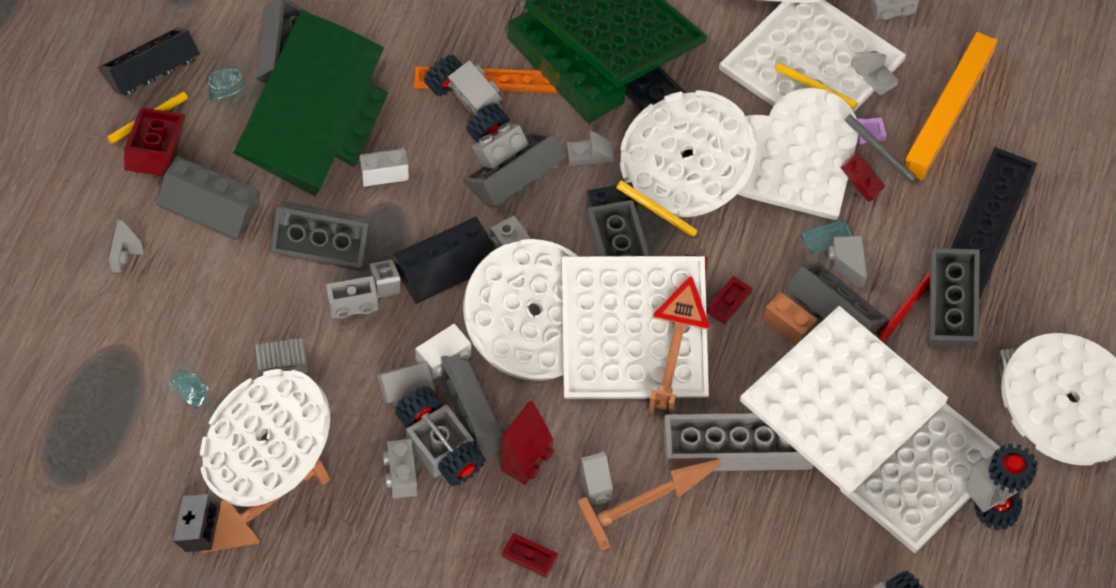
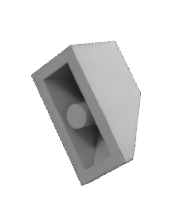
(849, 259)
(596, 479)

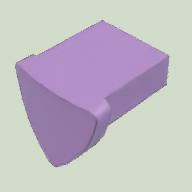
(875, 127)

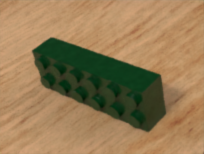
(565, 69)

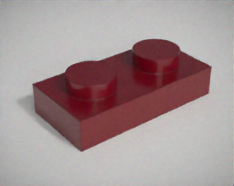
(862, 176)
(729, 300)
(529, 555)

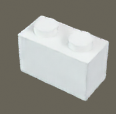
(446, 343)

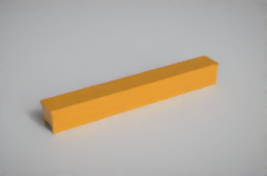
(950, 105)

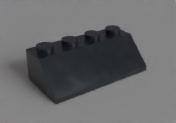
(150, 61)
(442, 259)

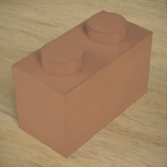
(789, 319)

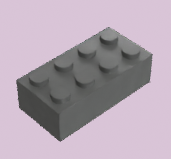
(616, 230)
(954, 298)

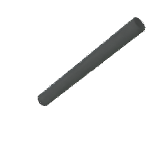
(880, 148)

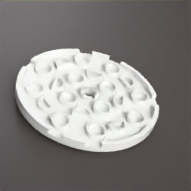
(695, 121)
(499, 311)
(1037, 391)
(257, 471)

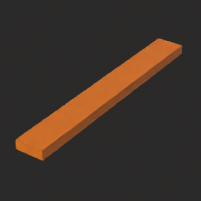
(504, 79)

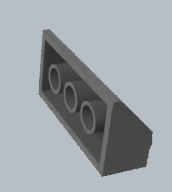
(276, 26)
(511, 176)
(208, 198)
(321, 234)
(826, 292)
(471, 404)

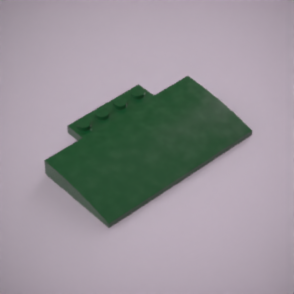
(314, 104)

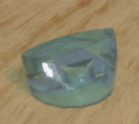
(224, 83)
(189, 387)

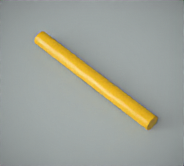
(795, 75)
(166, 106)
(656, 208)

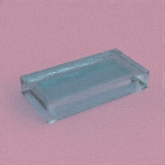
(822, 237)

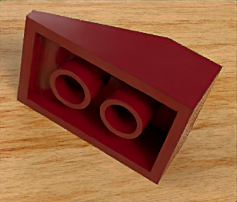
(153, 141)
(526, 445)

